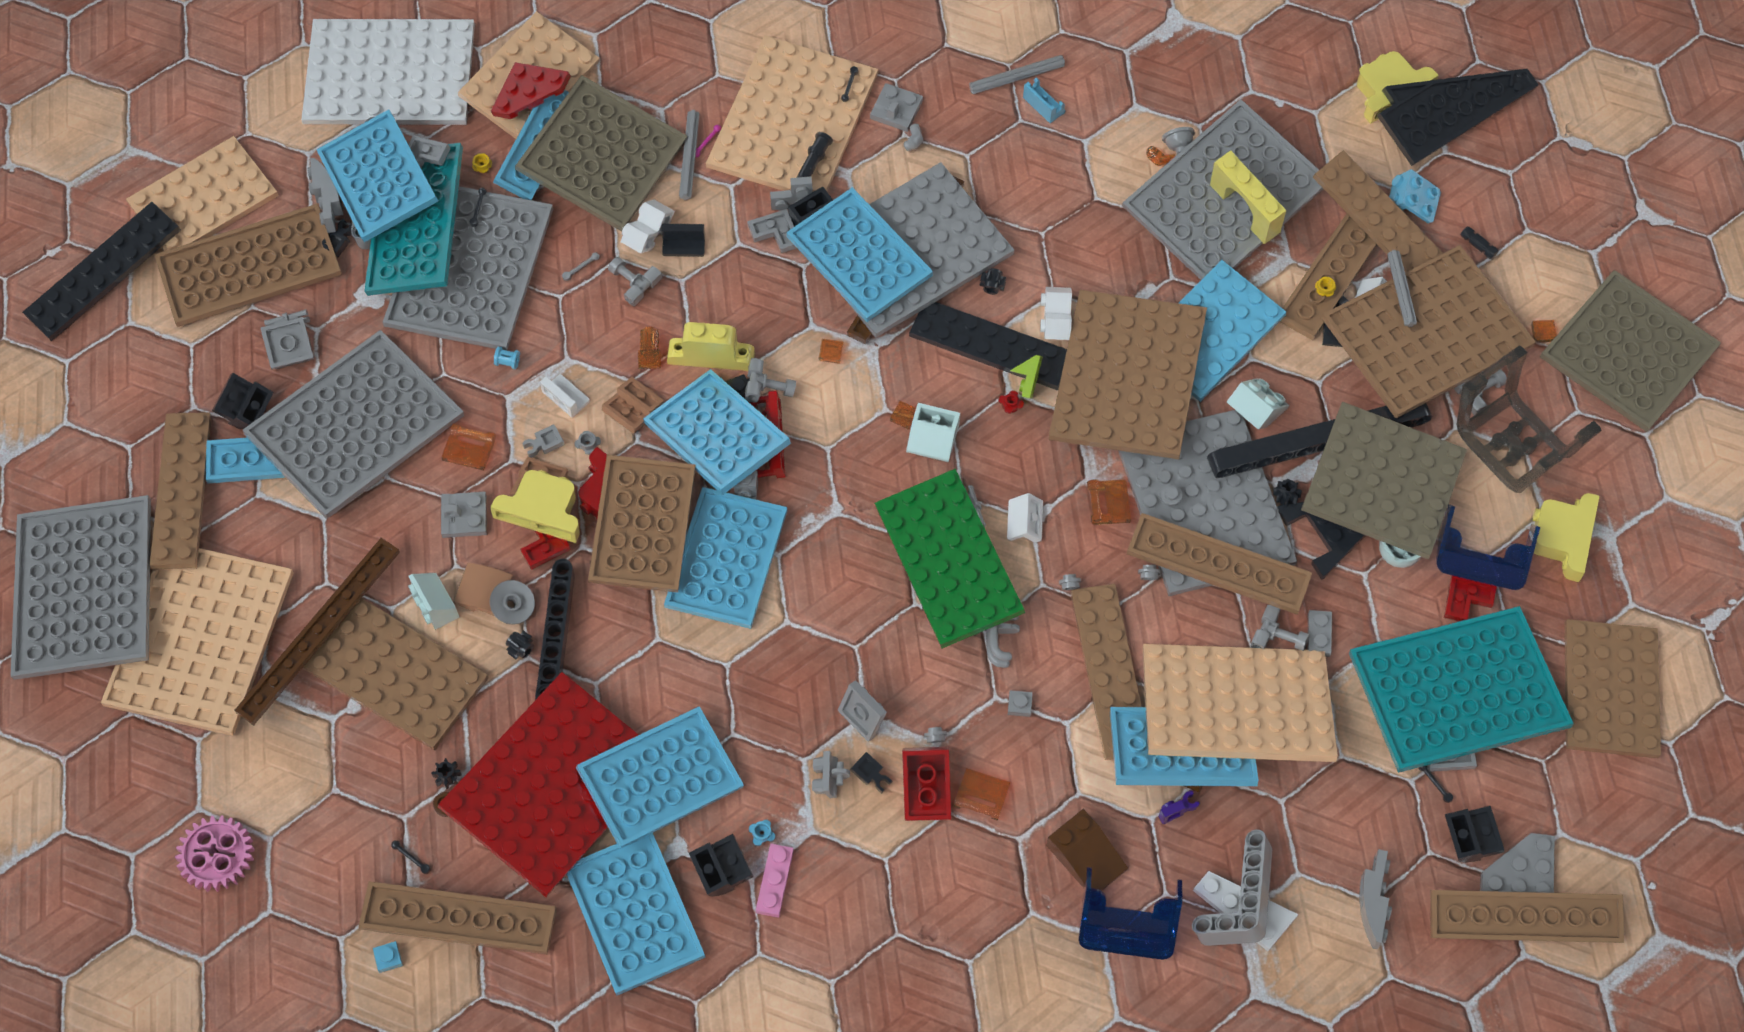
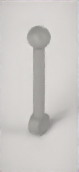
(567, 275)

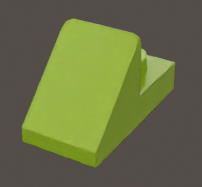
(1031, 369)

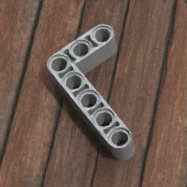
(1256, 872)

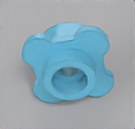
(765, 826)

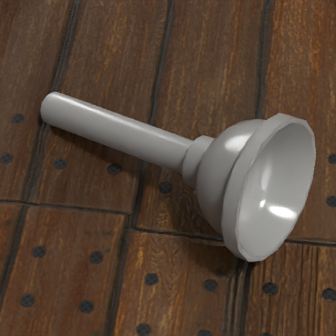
(1178, 138)

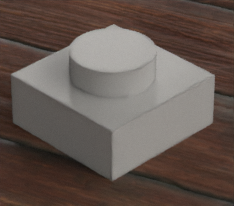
(1020, 703)

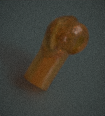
(1157, 156)

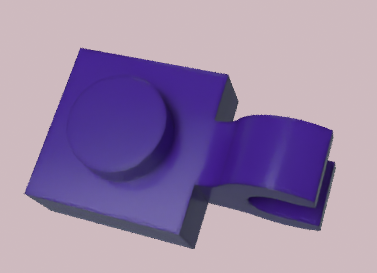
(1173, 810)

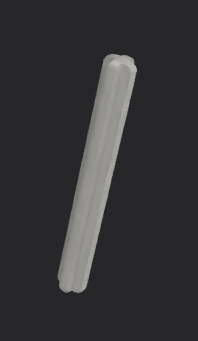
(1017, 74)
(689, 155)

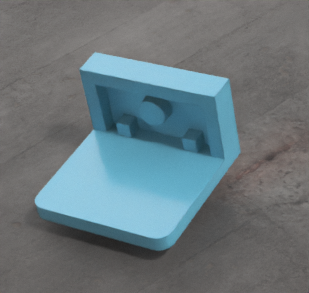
(1415, 194)

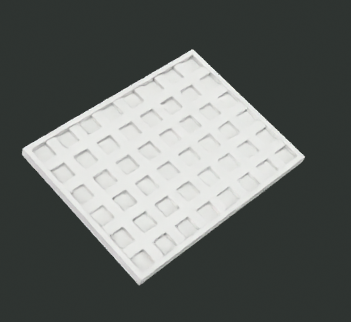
(388, 65)

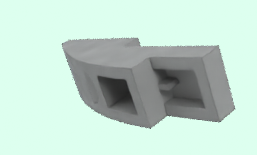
(325, 194)
(1373, 905)

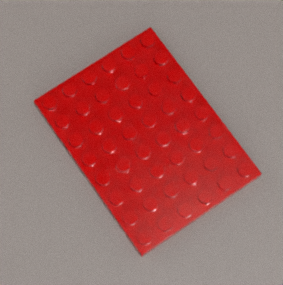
(526, 789)

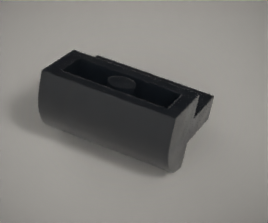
(808, 205)
(242, 401)
(1474, 834)
(721, 866)

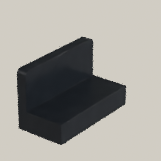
(683, 240)

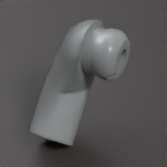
(915, 139)

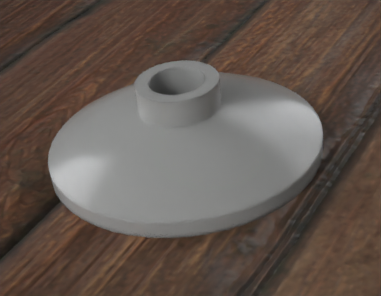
(519, 595)

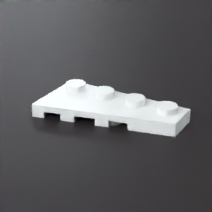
(1225, 898)

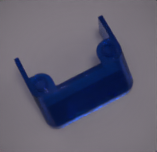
(1504, 572)
(1129, 930)

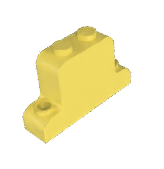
(1383, 72)
(710, 347)
(540, 505)
(1566, 533)

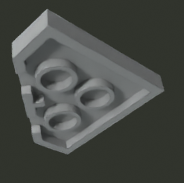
(1523, 868)

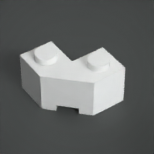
(641, 233)
(1056, 313)

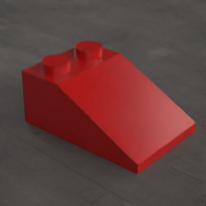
(926, 783)

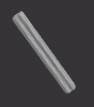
(1402, 288)

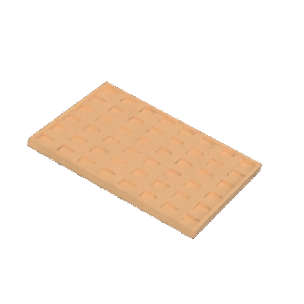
(781, 108)
(203, 641)
(1238, 703)

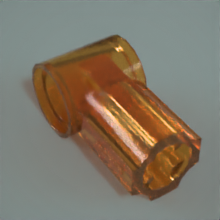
(649, 354)

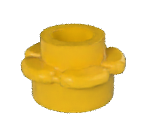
(481, 159)
(1325, 282)

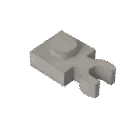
(546, 440)

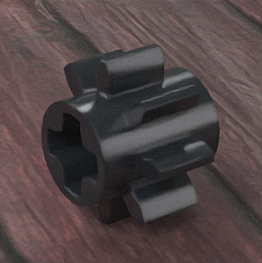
(993, 281)
(1287, 492)
(519, 645)
(441, 770)

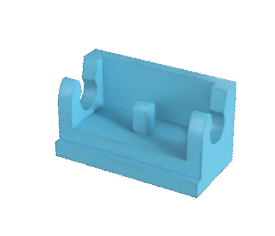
(1042, 101)

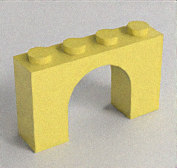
(1232, 175)

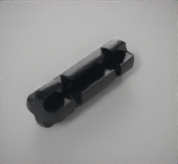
(1479, 242)

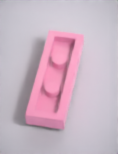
(774, 880)

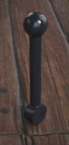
(854, 71)
(473, 221)
(1447, 797)
(425, 869)

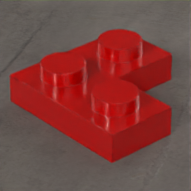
(544, 549)
(1464, 592)

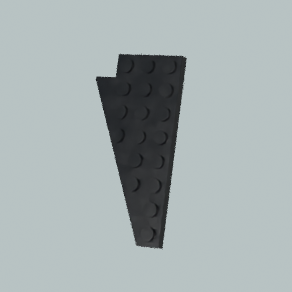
(1438, 111)

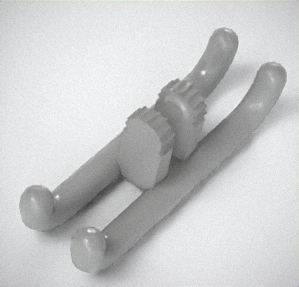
(995, 655)

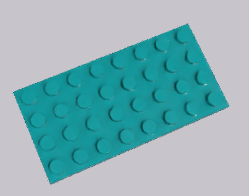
(419, 248)

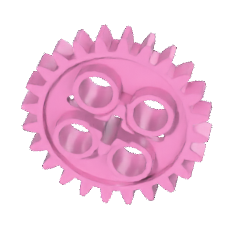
(209, 873)

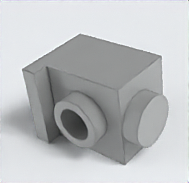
(748, 487)

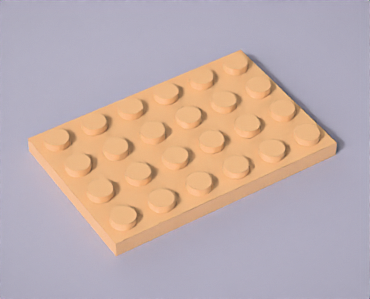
(534, 44)
(208, 193)

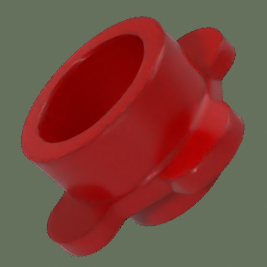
(1011, 407)

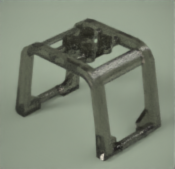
(1466, 426)

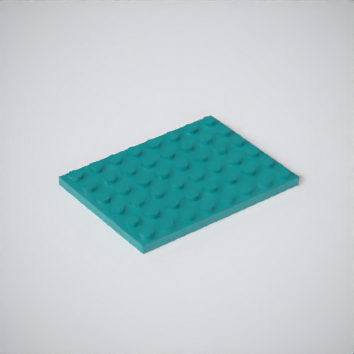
(1460, 689)

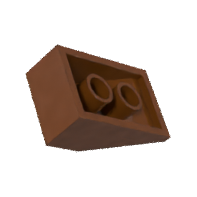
(1082, 845)

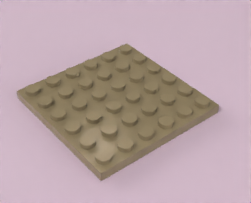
(601, 153)
(1630, 350)
(1384, 480)

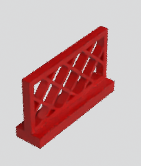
(774, 414)

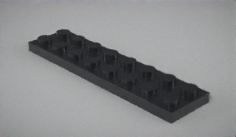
(101, 271)
(987, 342)

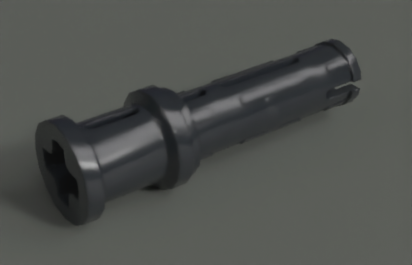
(815, 154)

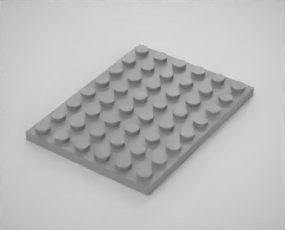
(1192, 217)
(945, 232)
(486, 273)
(353, 423)
(1228, 508)
(81, 587)

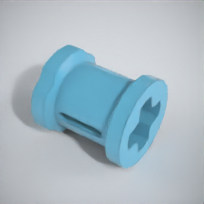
(506, 358)

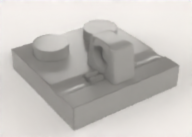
(896, 107)
(287, 343)
(463, 514)
(862, 710)

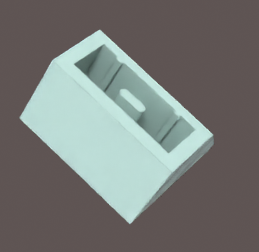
(1257, 402)
(933, 432)
(432, 599)

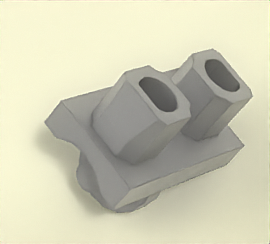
(832, 772)

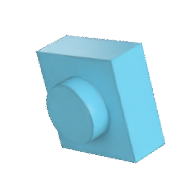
(387, 957)

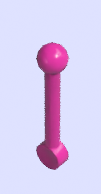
(717, 128)

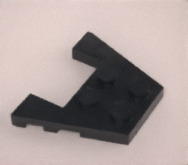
(1335, 537)

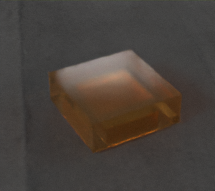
(1543, 330)
(831, 351)
(903, 415)

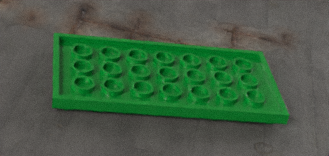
(949, 558)

